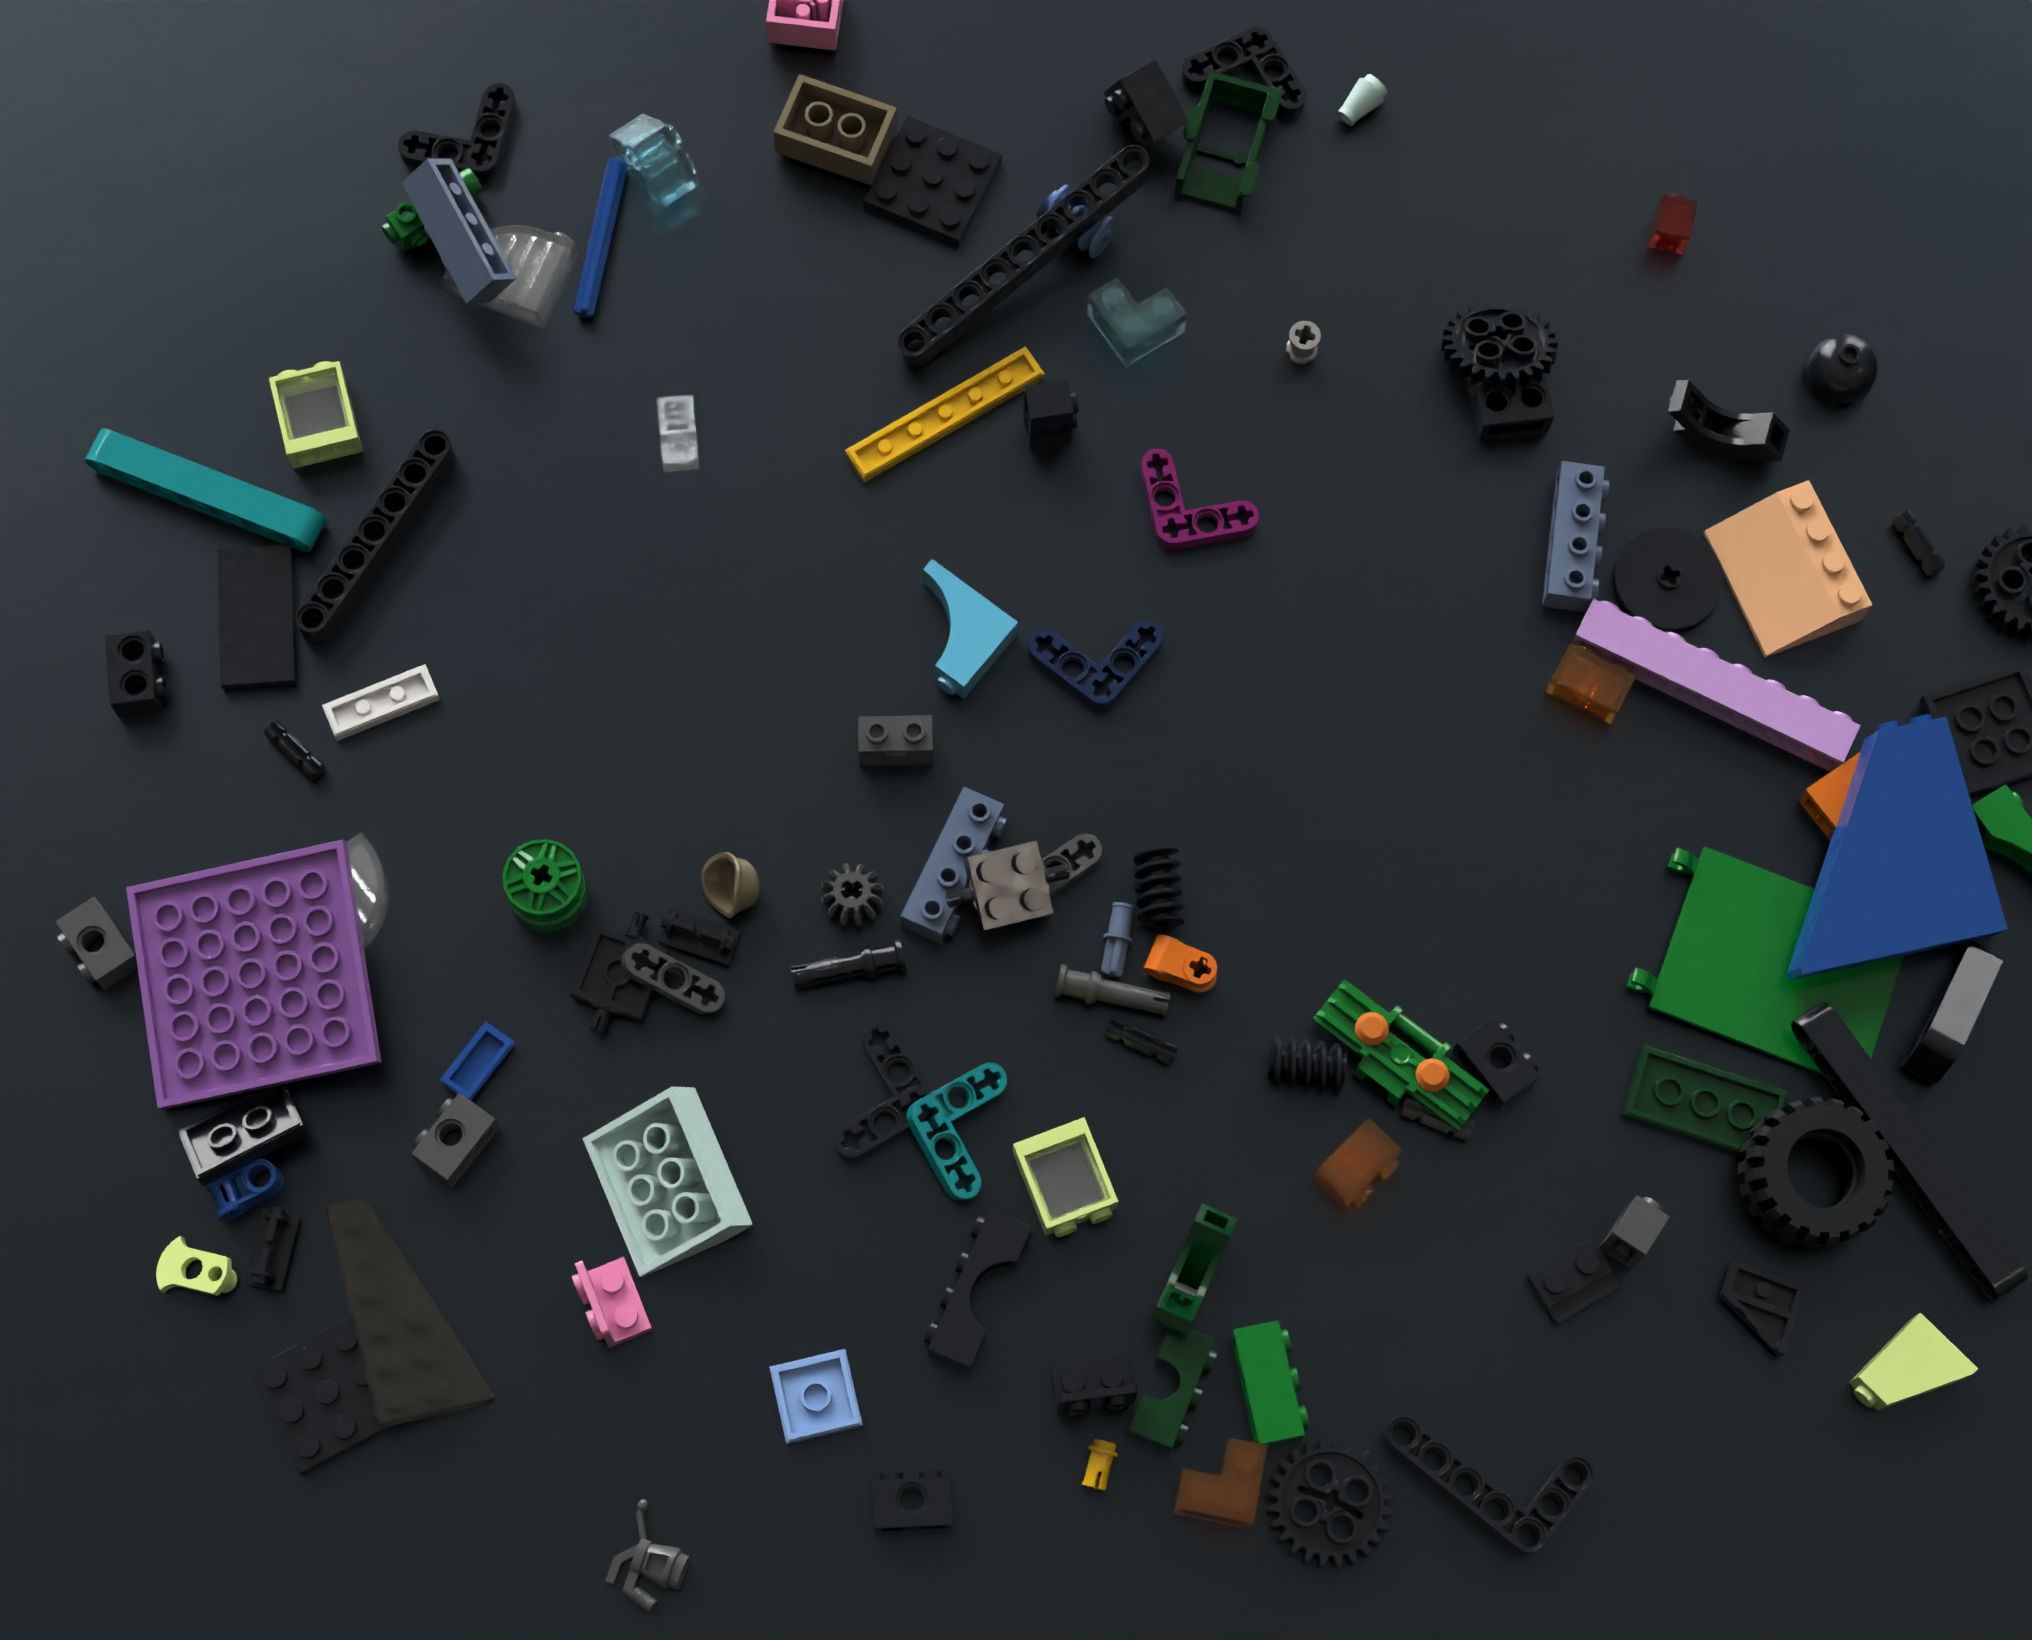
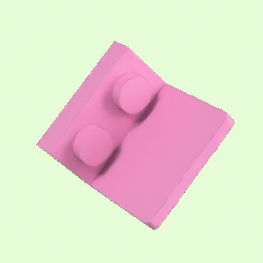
(614, 1300)

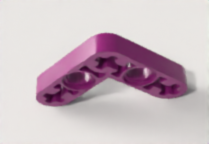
(1178, 517)

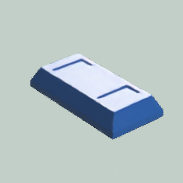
(477, 1061)

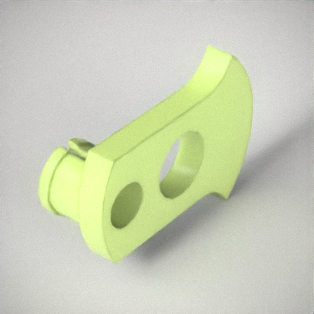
(213, 1279)

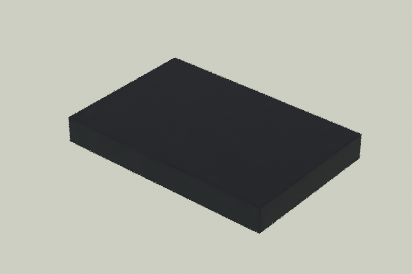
(241, 1132)

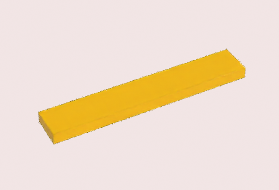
(944, 414)

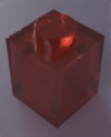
(1673, 223)

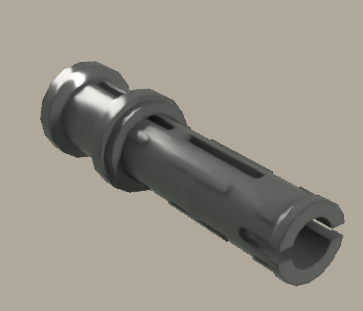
(1093, 988)

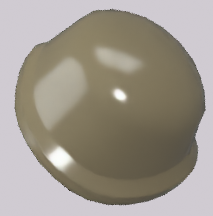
(730, 883)

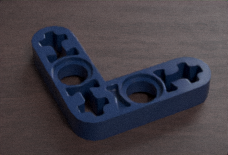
(1092, 673)

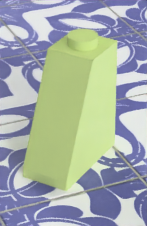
(1911, 1365)

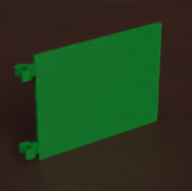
(1734, 959)

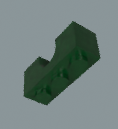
(1161, 1420)

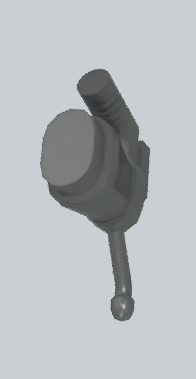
(657, 1563)

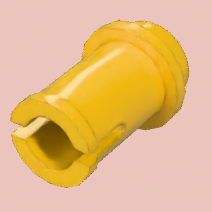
(1099, 1464)

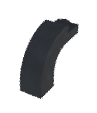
(1726, 432)

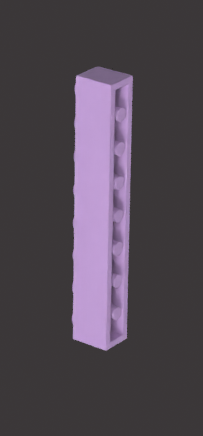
(1718, 686)

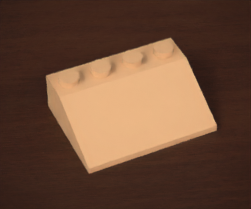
(1788, 570)

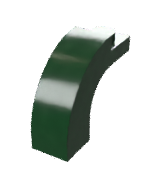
(1194, 1269)

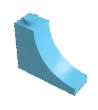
(976, 635)

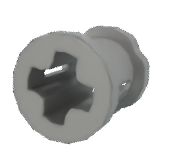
(1306, 332)

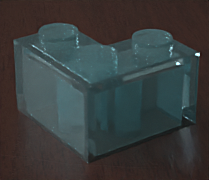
(656, 155)
(1132, 327)

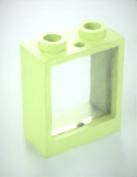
(315, 414)
(1065, 1178)

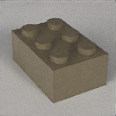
(835, 129)

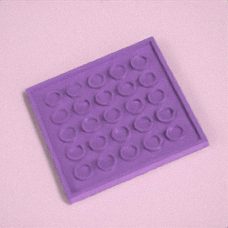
(253, 975)

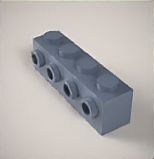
(458, 231)
(1574, 536)
(966, 833)

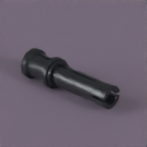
(867, 962)

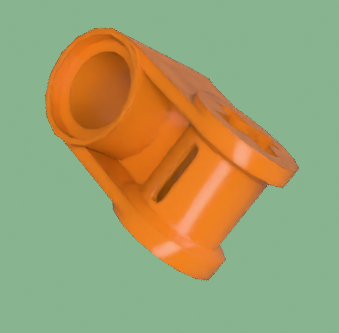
(1176, 962)

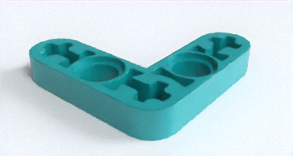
(942, 1116)

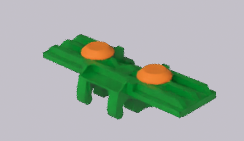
(1392, 1063)

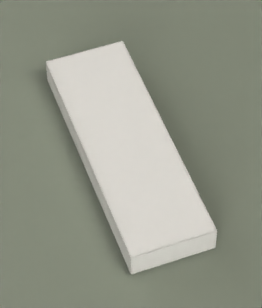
(380, 702)

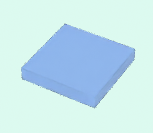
(816, 1396)

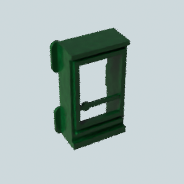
(1209, 185)

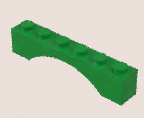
(2005, 825)

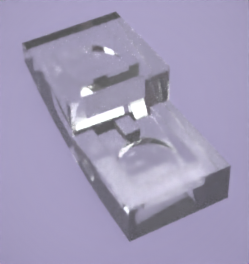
(678, 433)

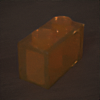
(1591, 682)
(1358, 1164)

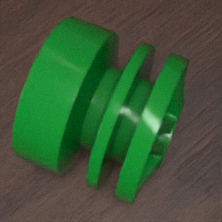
(551, 904)

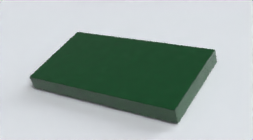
(1698, 1100)

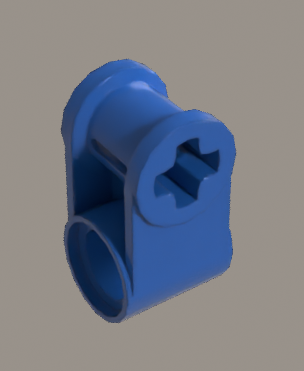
(242, 1191)

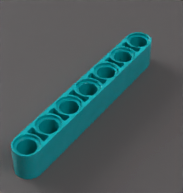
(205, 490)

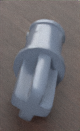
(1117, 939)

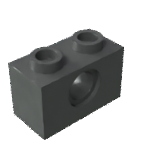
(895, 740)
(91, 923)
(452, 1161)
(1635, 1231)

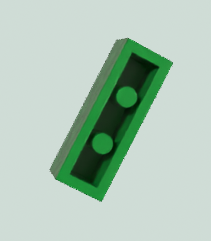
(1269, 1384)

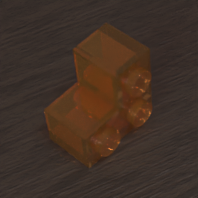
(1232, 1494)

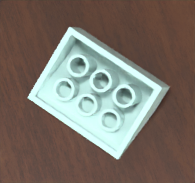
(667, 1180)

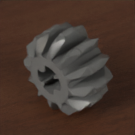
(852, 908)

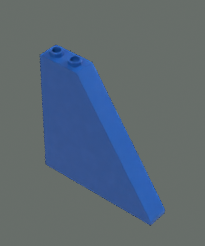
(1903, 860)

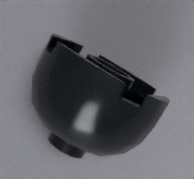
(1841, 369)

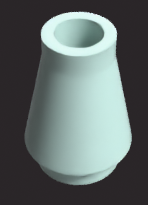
(1363, 98)

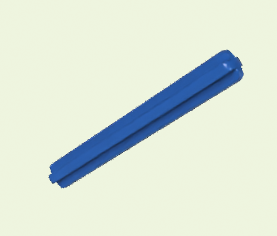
(600, 237)

